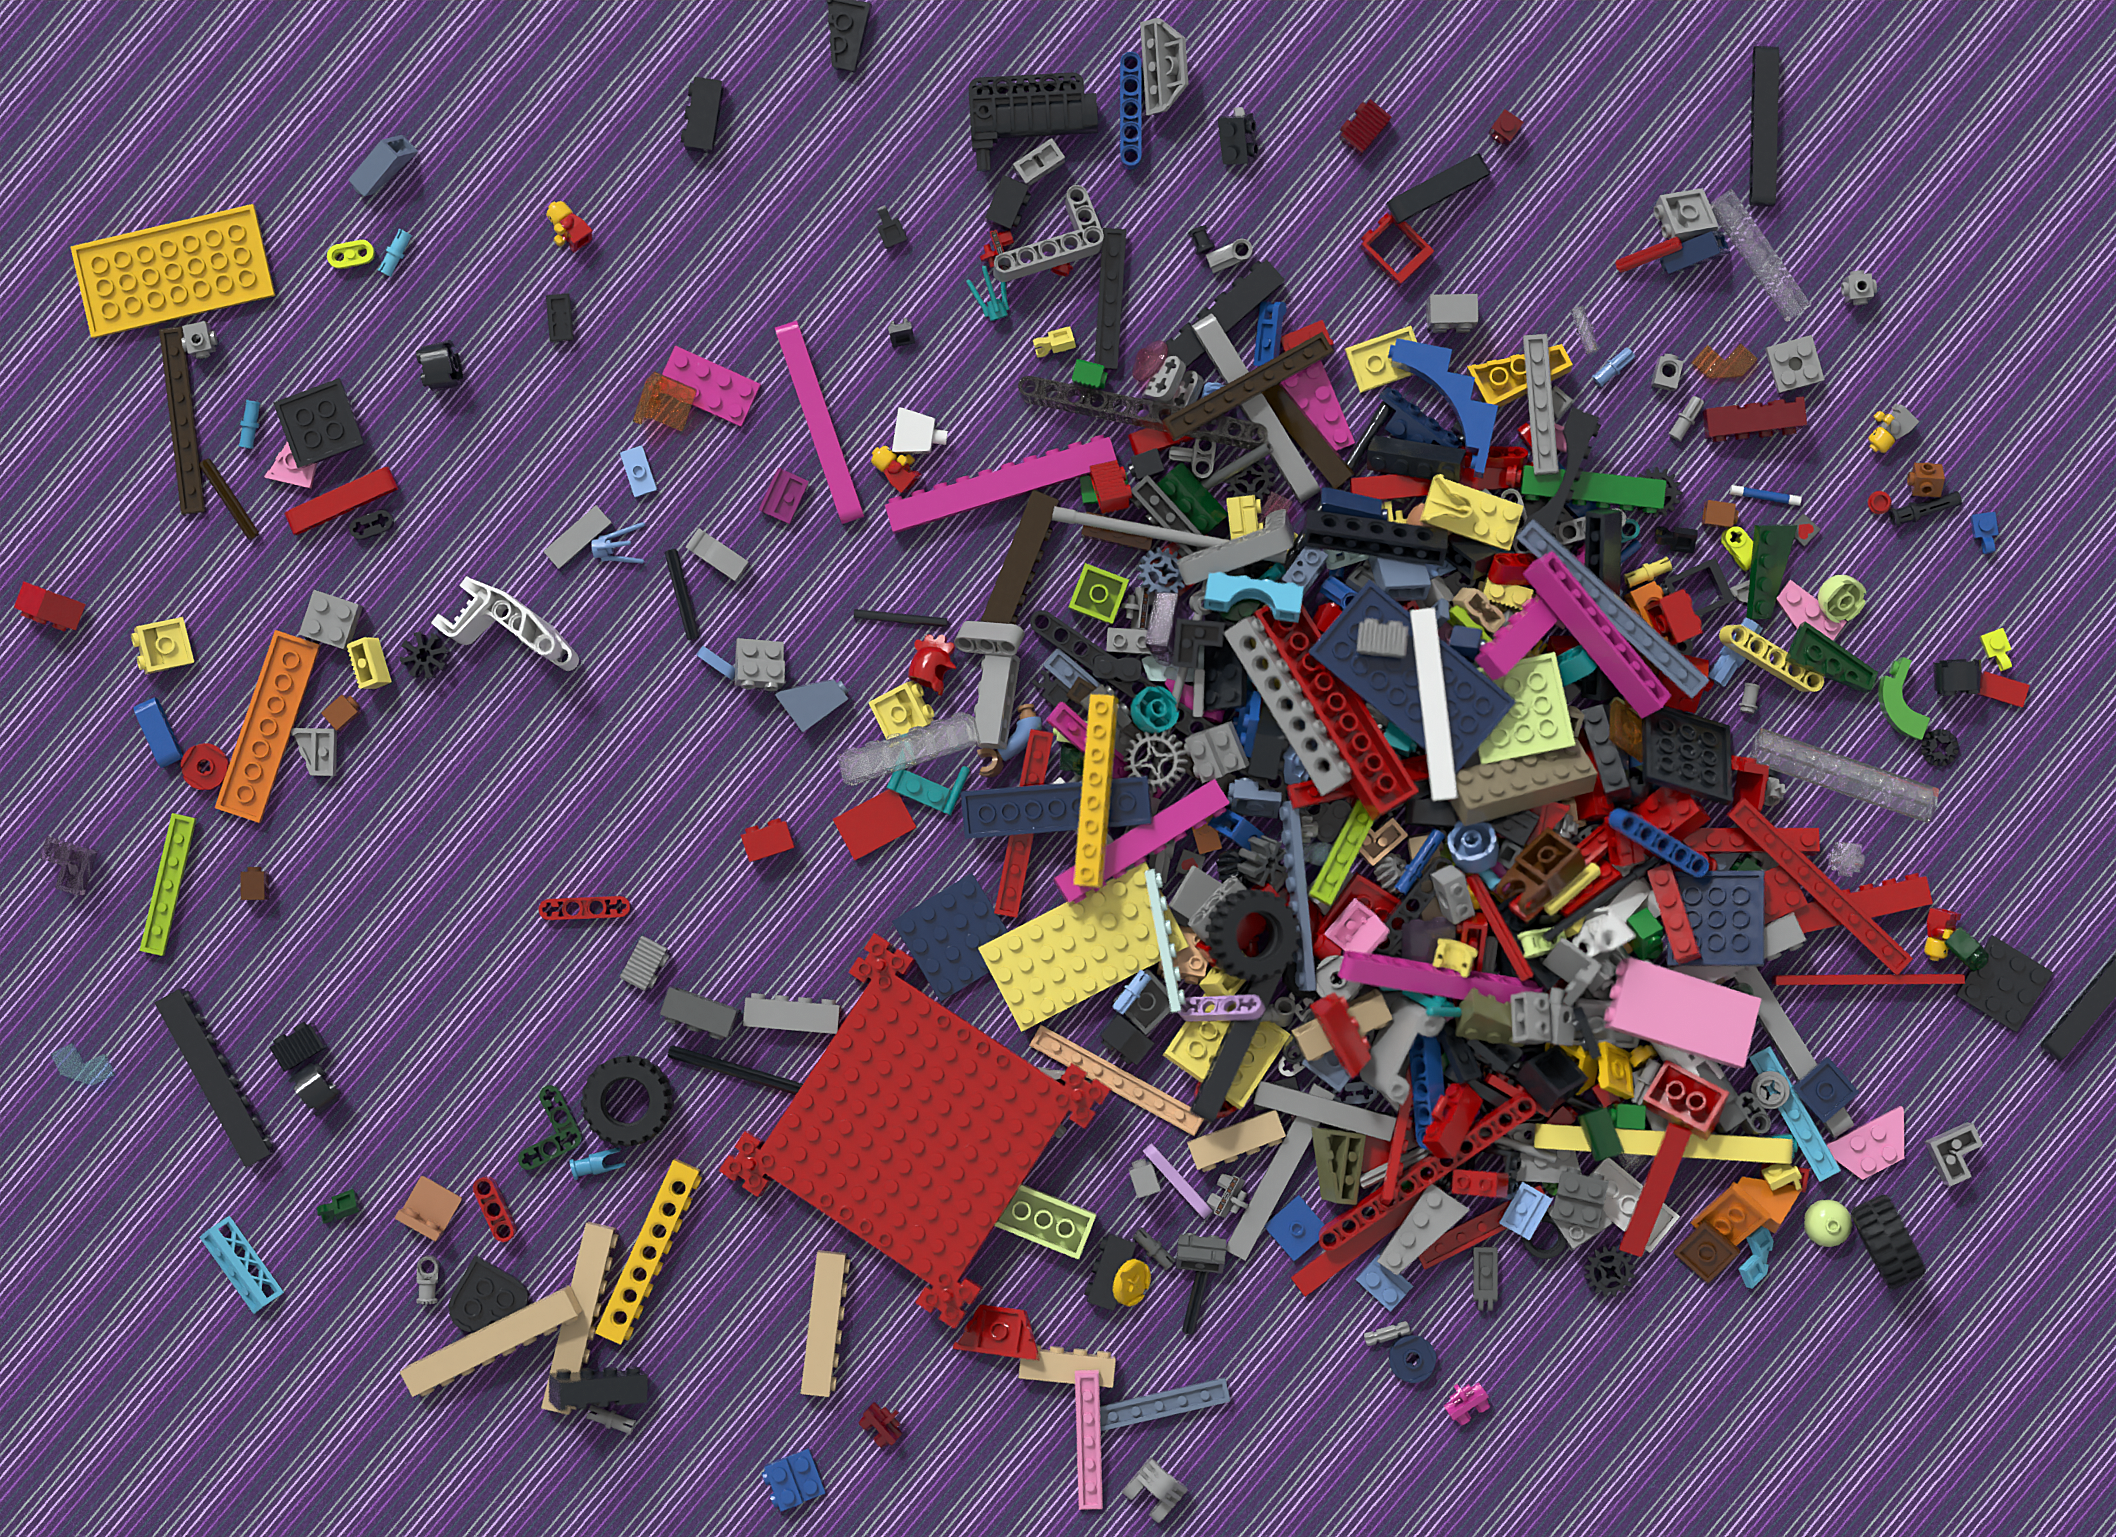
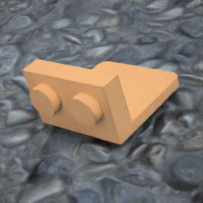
(1190, 960)

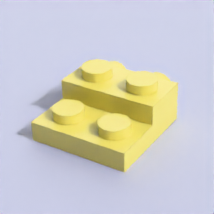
(162, 645)
(902, 709)

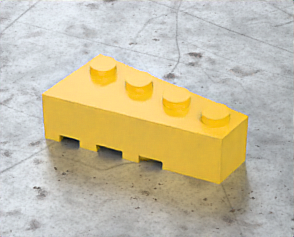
(1505, 379)

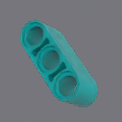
(1575, 665)

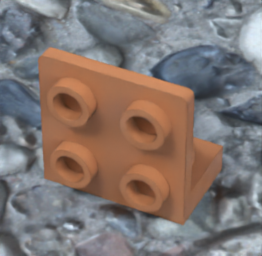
(429, 1208)

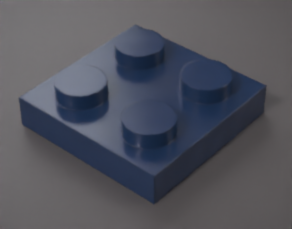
(1825, 1089)

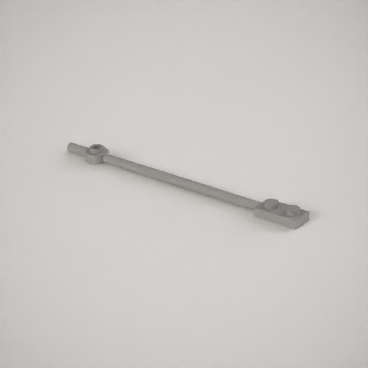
(1199, 612)

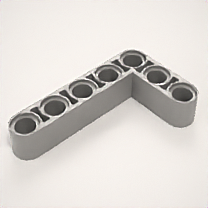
(1057, 244)
(1578, 524)
(1246, 549)

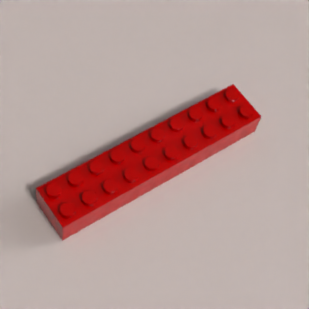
(1376, 770)

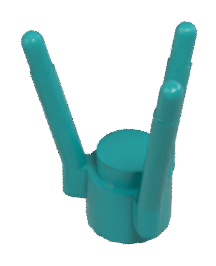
(996, 308)

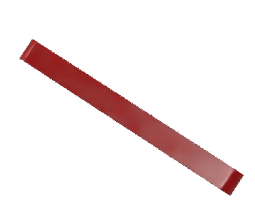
(1421, 1182)

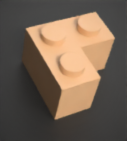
(1381, 842)

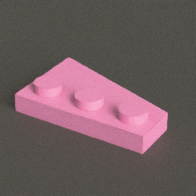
(1802, 607)

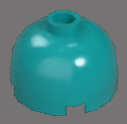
(1154, 710)

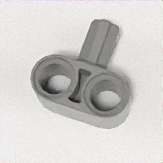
(1195, 457)

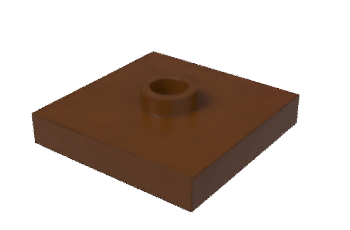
(1706, 1251)

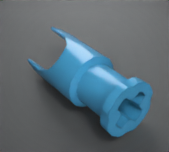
(593, 1164)

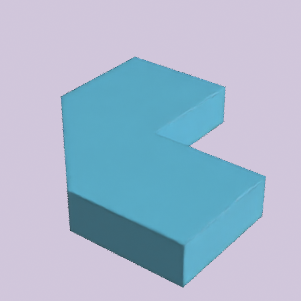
(1755, 1267)

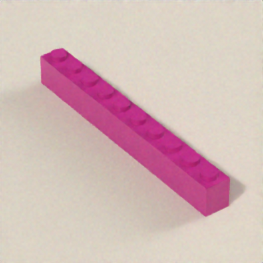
(998, 485)

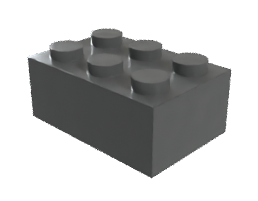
(699, 1013)

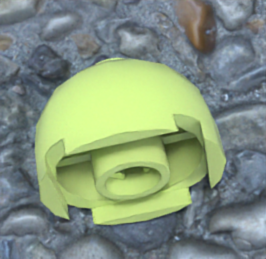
(1841, 598)
(1828, 1223)

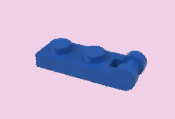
(1269, 331)

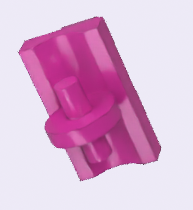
(1465, 1400)

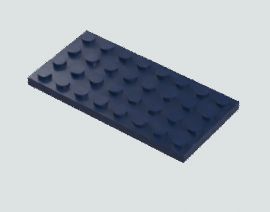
(1392, 683)

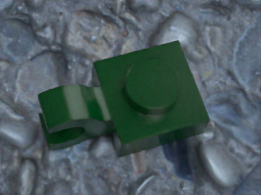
(341, 1206)

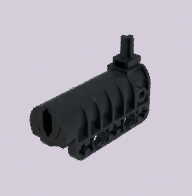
(1028, 112)

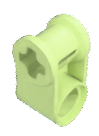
(1535, 945)

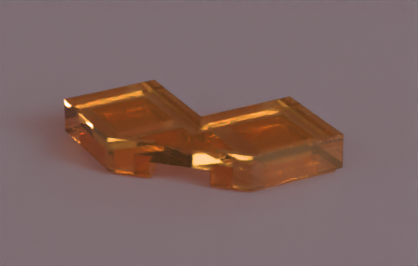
(1714, 366)

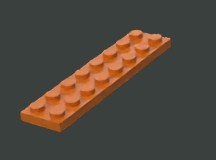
(267, 726)

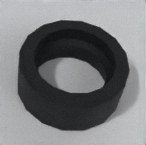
(1550, 1253)

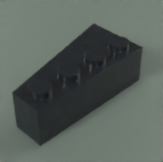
(597, 1387)

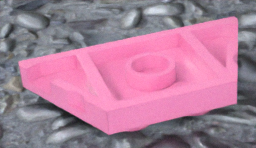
(1871, 1145)

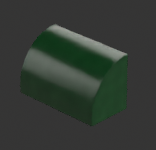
(1600, 1134)

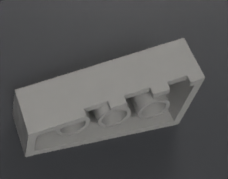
(1422, 1227)

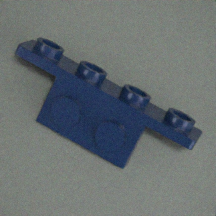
(1414, 425)

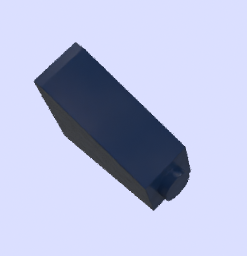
(1696, 252)
(1352, 504)

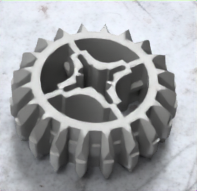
(1158, 771)

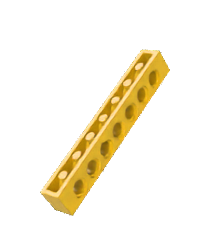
(1096, 791)
(609, 1326)

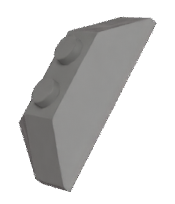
(1163, 65)

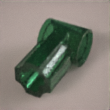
(1071, 759)

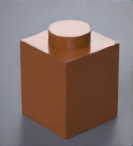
(1719, 514)
(341, 712)

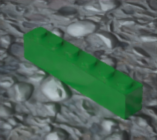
(1598, 489)

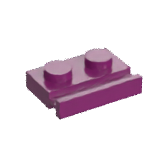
(784, 495)

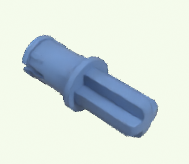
(1613, 367)

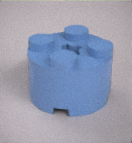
(1473, 847)

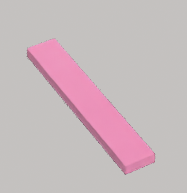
(1088, 1439)

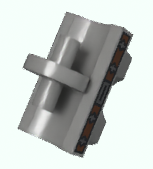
(1137, 608)
(1229, 1199)

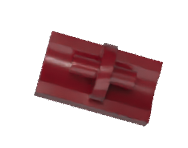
(884, 1422)

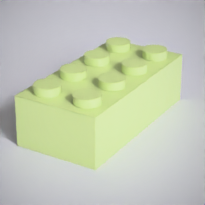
(1047, 1221)

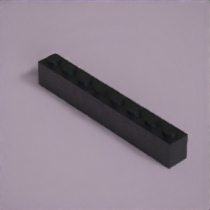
(1603, 559)
(214, 1077)

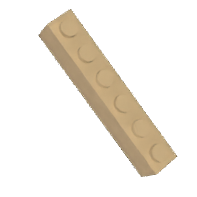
(823, 1323)

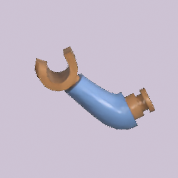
(1016, 742)

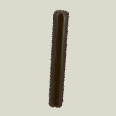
(229, 499)

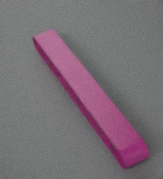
(819, 422)
(1429, 979)

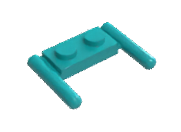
(928, 792)
(1436, 1005)

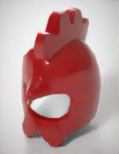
(931, 662)

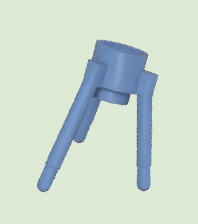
(604, 547)

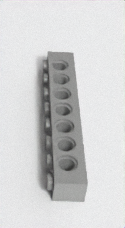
(1276, 699)

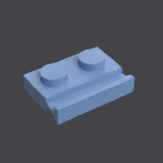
(1384, 1284)

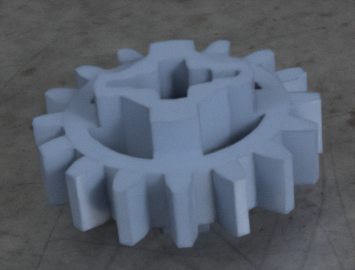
(1169, 567)

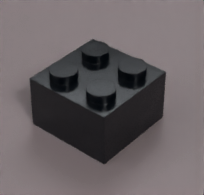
(1552, 1077)

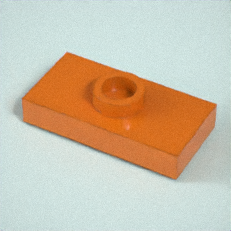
(1206, 838)

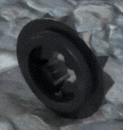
(1929, 744)

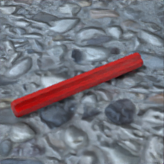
(1499, 927)

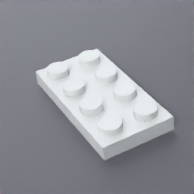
(1622, 1197)

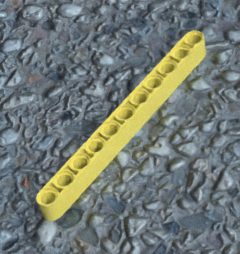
(1648, 1141)

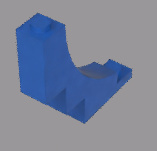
(1475, 417)

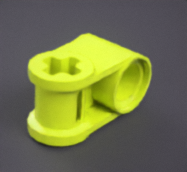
(1741, 548)

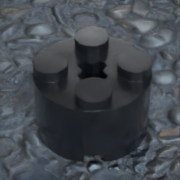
(440, 366)
(1957, 676)
(314, 1088)

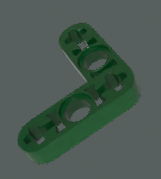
(560, 1128)

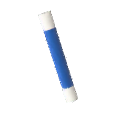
(1765, 495)

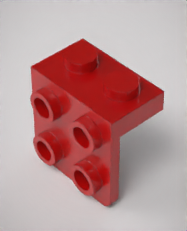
(1750, 781)

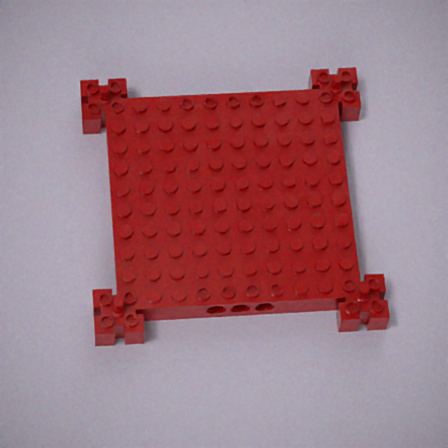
(915, 1130)

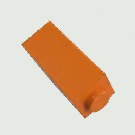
(1775, 1202)

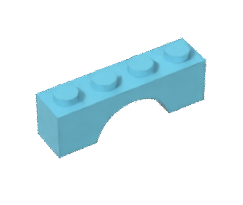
(1227, 590)

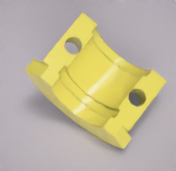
(1455, 956)

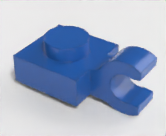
(1984, 527)

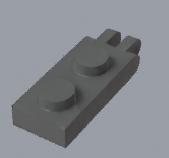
(1485, 1276)

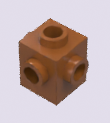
(1926, 479)

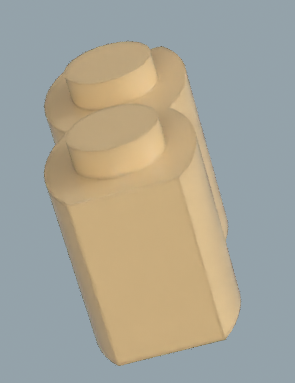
(1479, 609)

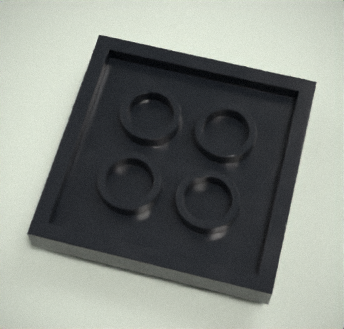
(319, 423)
(2005, 985)

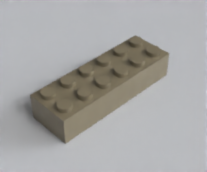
(1522, 783)

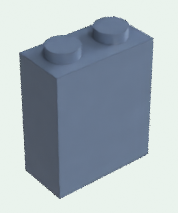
(1401, 578)

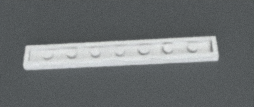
(1433, 704)

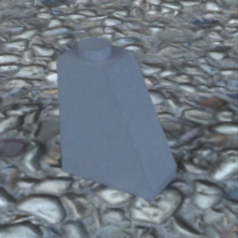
(382, 164)
(812, 701)

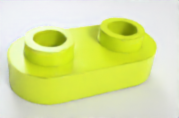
(351, 254)

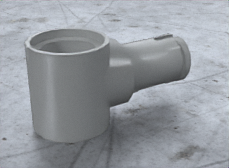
(1274, 1014)

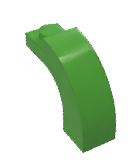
(1893, 705)

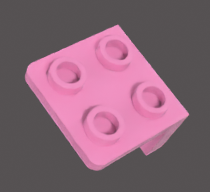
(1357, 929)

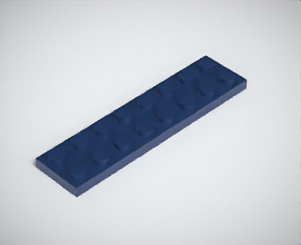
(1049, 807)

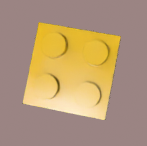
(1615, 1070)

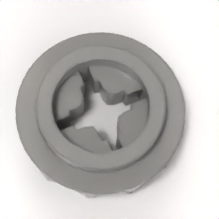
(1766, 1079)

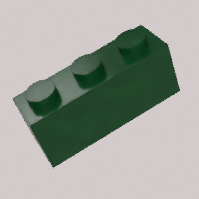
(1192, 499)

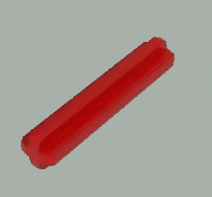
(1648, 254)

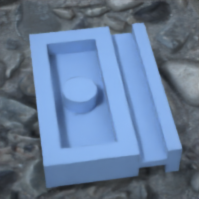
(1525, 1211)

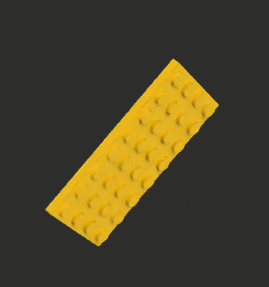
(172, 271)

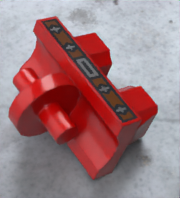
(999, 241)

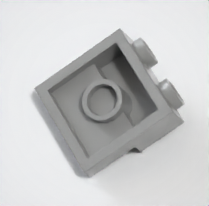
(1685, 214)
(759, 664)
(1215, 752)

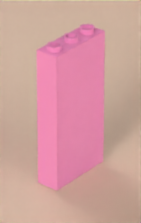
(1682, 1012)

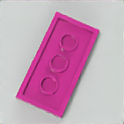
(718, 388)
(1317, 399)

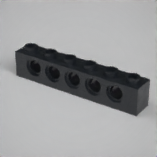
(1375, 537)

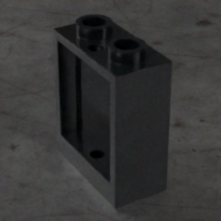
(1717, 578)
(1512, 1165)

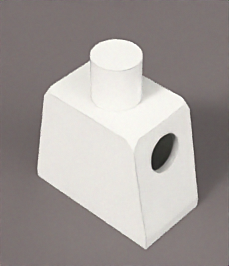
(916, 433)

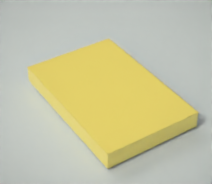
(1371, 362)

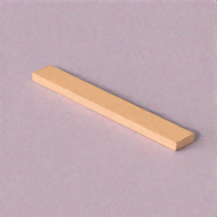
(1118, 1079)

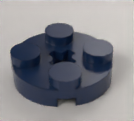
(1425, 1363)

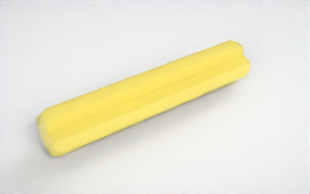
(1572, 888)

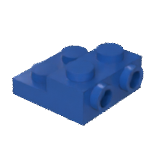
(1247, 721)
(793, 1479)

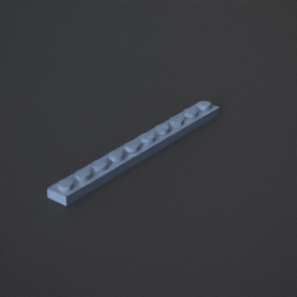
(1619, 613)

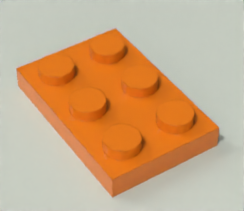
(1733, 1214)

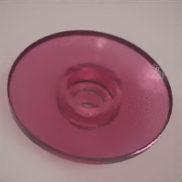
(1149, 360)

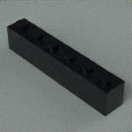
(1228, 310)

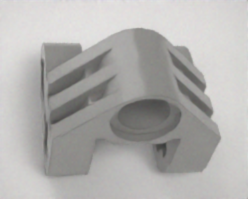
(1172, 385)
(1158, 1483)

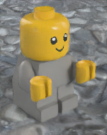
(1893, 427)

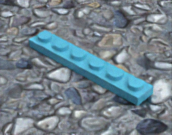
(1798, 1119)

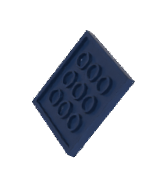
(1725, 917)
(947, 935)

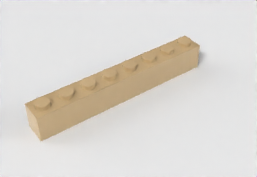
(587, 1286)
(490, 1341)

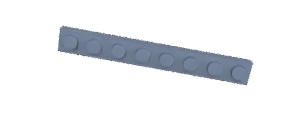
(1298, 895)

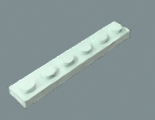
(1167, 950)

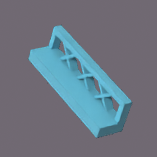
(233, 1265)

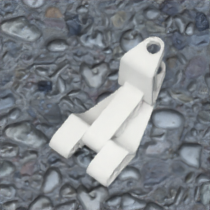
(489, 606)
(1607, 924)

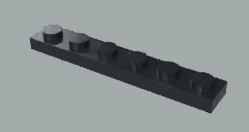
(1110, 298)

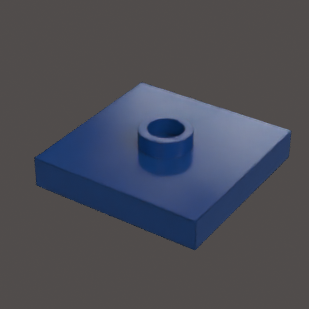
(1295, 1227)

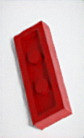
(1500, 1082)

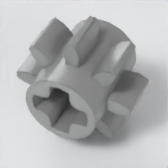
(1774, 791)
(1309, 827)
(1566, 827)

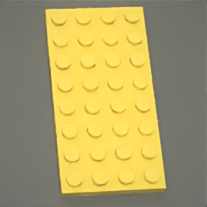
(1078, 949)

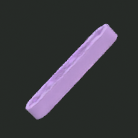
(1221, 1004)
(1177, 1180)

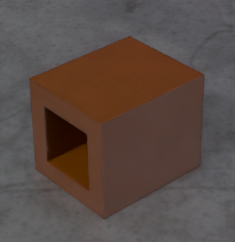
(254, 884)

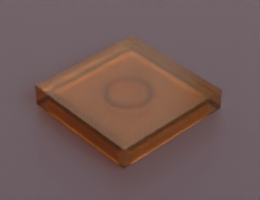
(1626, 729)

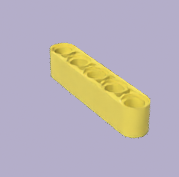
(1762, 654)

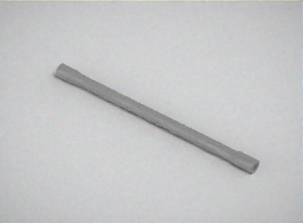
(1071, 516)

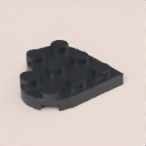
(485, 1295)

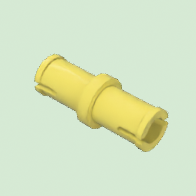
(1647, 572)

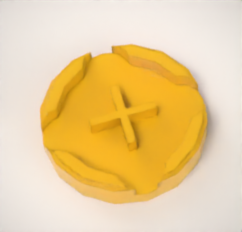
(1131, 1282)

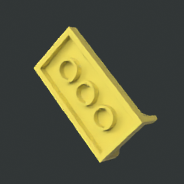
(1471, 513)

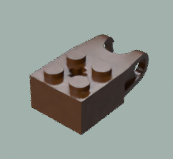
(1542, 871)

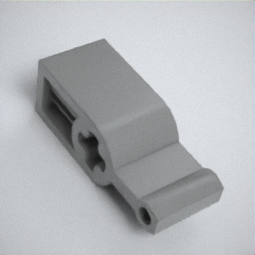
(717, 555)

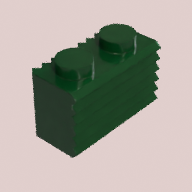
(1967, 949)

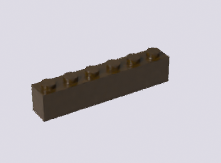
(1020, 560)

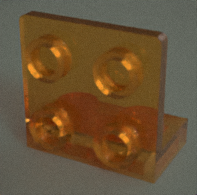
(665, 401)

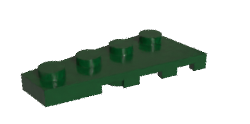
(1768, 564)
(1825, 657)

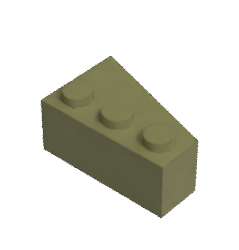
(1485, 1019)
(1338, 1163)

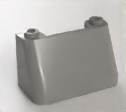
(1393, 1044)

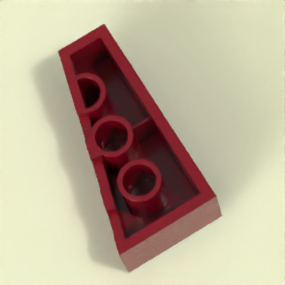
(1754, 419)

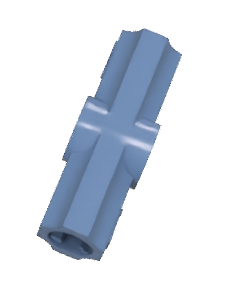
(1729, 659)

